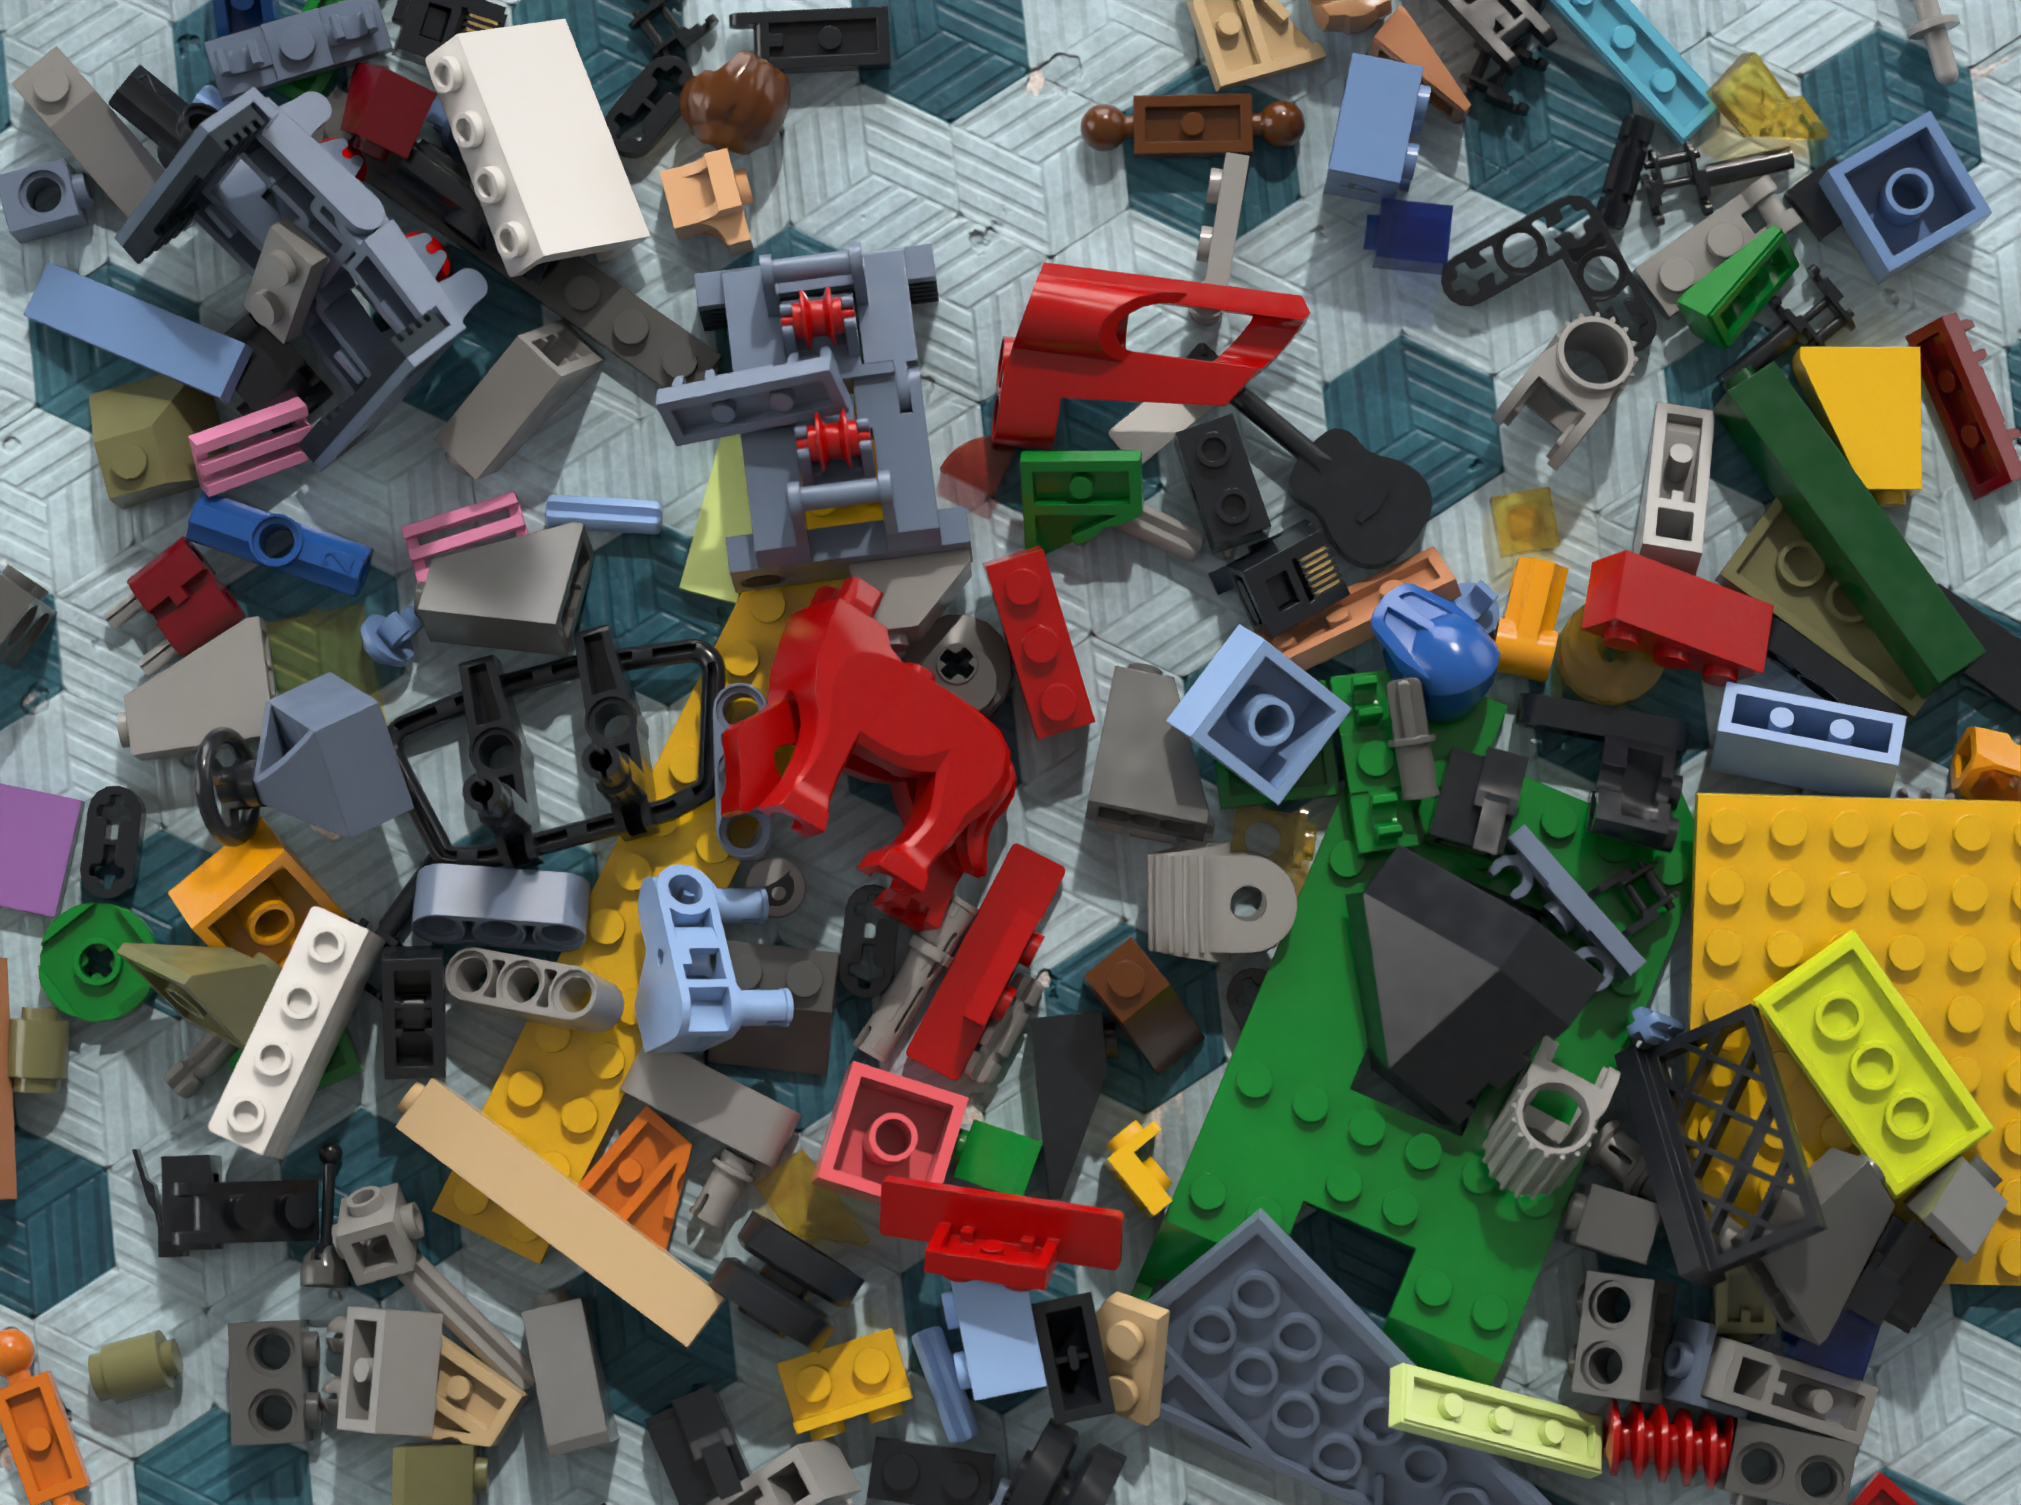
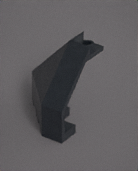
(1456, 984)

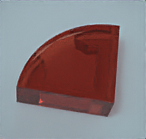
(979, 464)

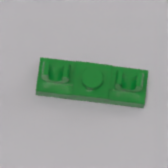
(1370, 766)

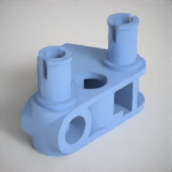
(678, 995)

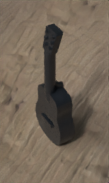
(1362, 499)

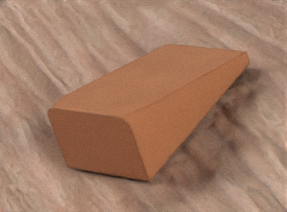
(1404, 42)

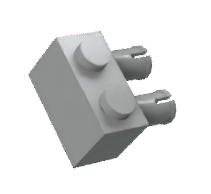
(386, 1371)

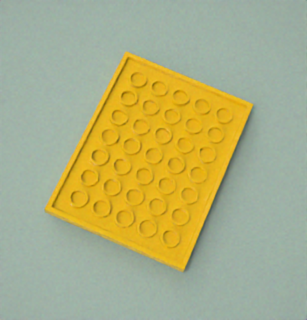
(1939, 912)

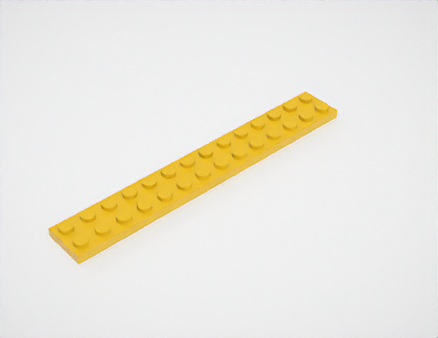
(565, 1082)

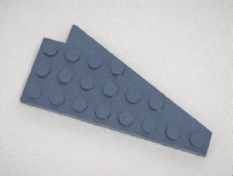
(1300, 1381)

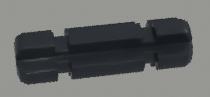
(1624, 170)

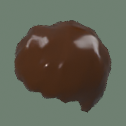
(737, 104)

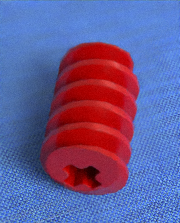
(1666, 1444)

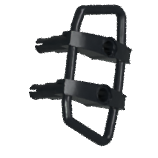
(619, 765)

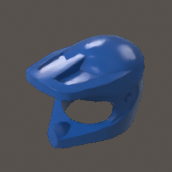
(1439, 646)

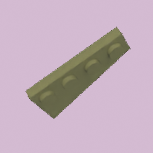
(1787, 572)

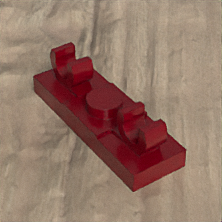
(1967, 405)

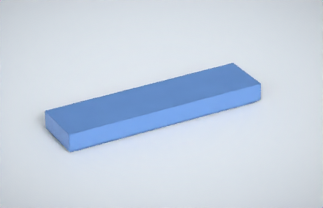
(138, 332)

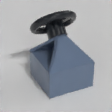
(317, 760)

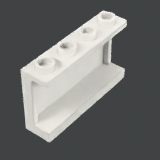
(536, 145)
(296, 1033)

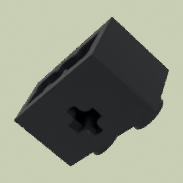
(1222, 483)
(414, 1012)

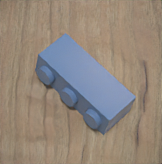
(1807, 742)

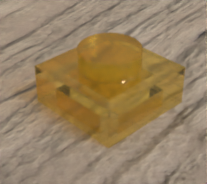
(1524, 522)

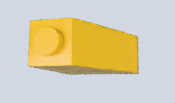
(1870, 411)

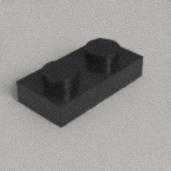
(929, 1474)

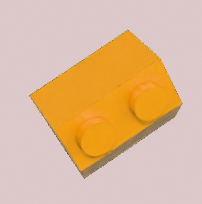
(252, 896)

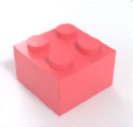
(886, 1129)

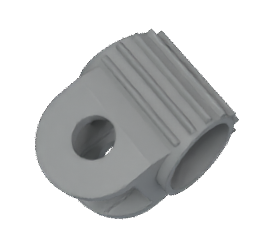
(1590, 334)
(1192, 900)
(1511, 1150)

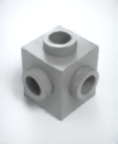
(377, 1233)

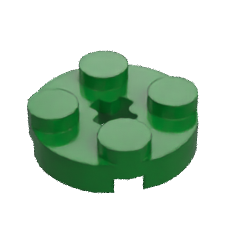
(65, 960)

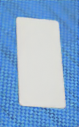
(1154, 426)

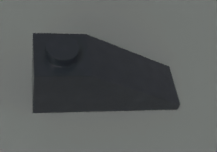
(1069, 1074)

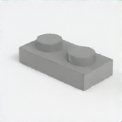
(285, 280)

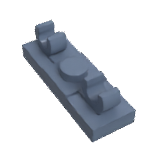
(298, 47)
(753, 399)
(1567, 906)

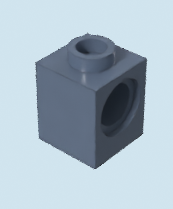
(20, 191)

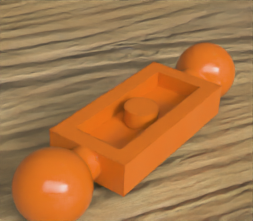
(38, 1427)

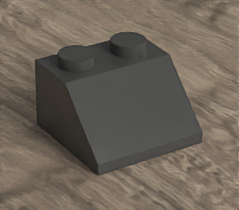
(813, 984)

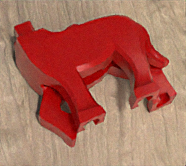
(869, 715)

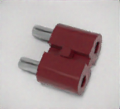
(183, 599)

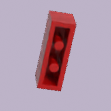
(1677, 618)
(1038, 642)

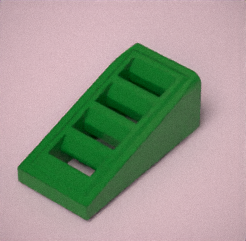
(1738, 289)

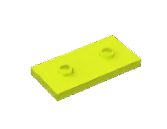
(1873, 1063)

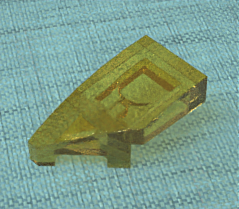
(1760, 106)
(808, 1208)

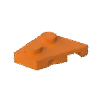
(643, 1175)

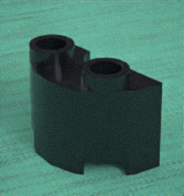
(274, 372)
(1636, 794)

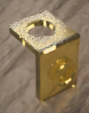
(1296, 836)

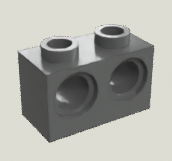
(21, 615)
(1610, 1223)
(1637, 1339)
(255, 1382)
(1789, 1455)

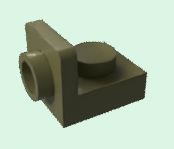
(1740, 1308)

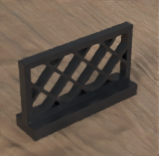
(1679, 1176)

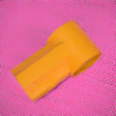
(1528, 625)

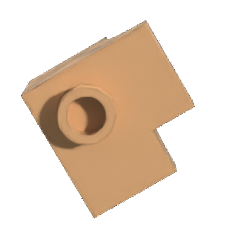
(710, 200)

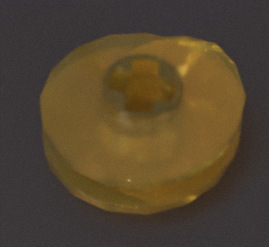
(1593, 676)

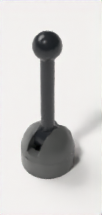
(321, 1264)

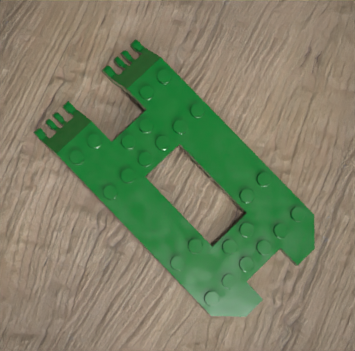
(1298, 1135)

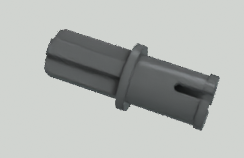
(1411, 738)

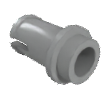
(723, 1187)

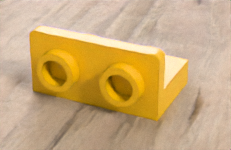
(1141, 1181)
(844, 1383)

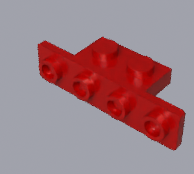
(985, 962)
(997, 1233)

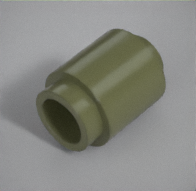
(38, 1050)
(135, 1367)

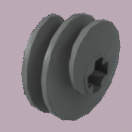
(970, 638)

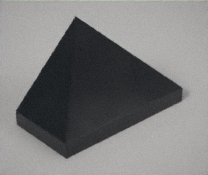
(1073, 1358)

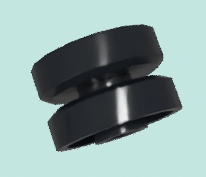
(782, 1288)
(1044, 1475)

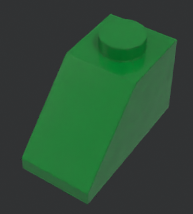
(995, 1158)

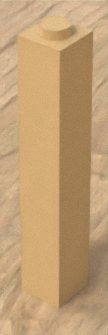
(558, 1210)

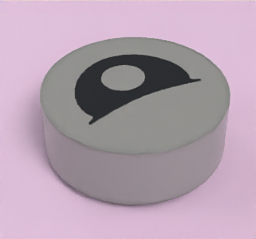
(783, 885)

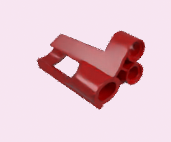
(1076, 348)

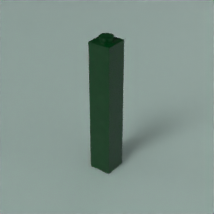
(1847, 528)

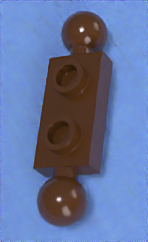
(1192, 125)

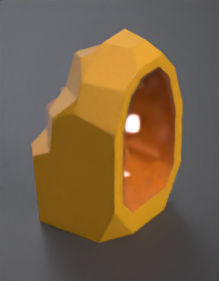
(1986, 766)

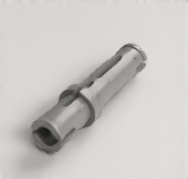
(913, 980)

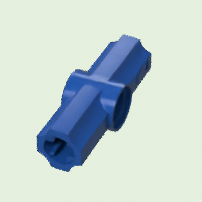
(244, 534)

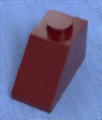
(384, 111)

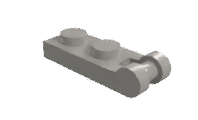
(1218, 242)
(1711, 243)

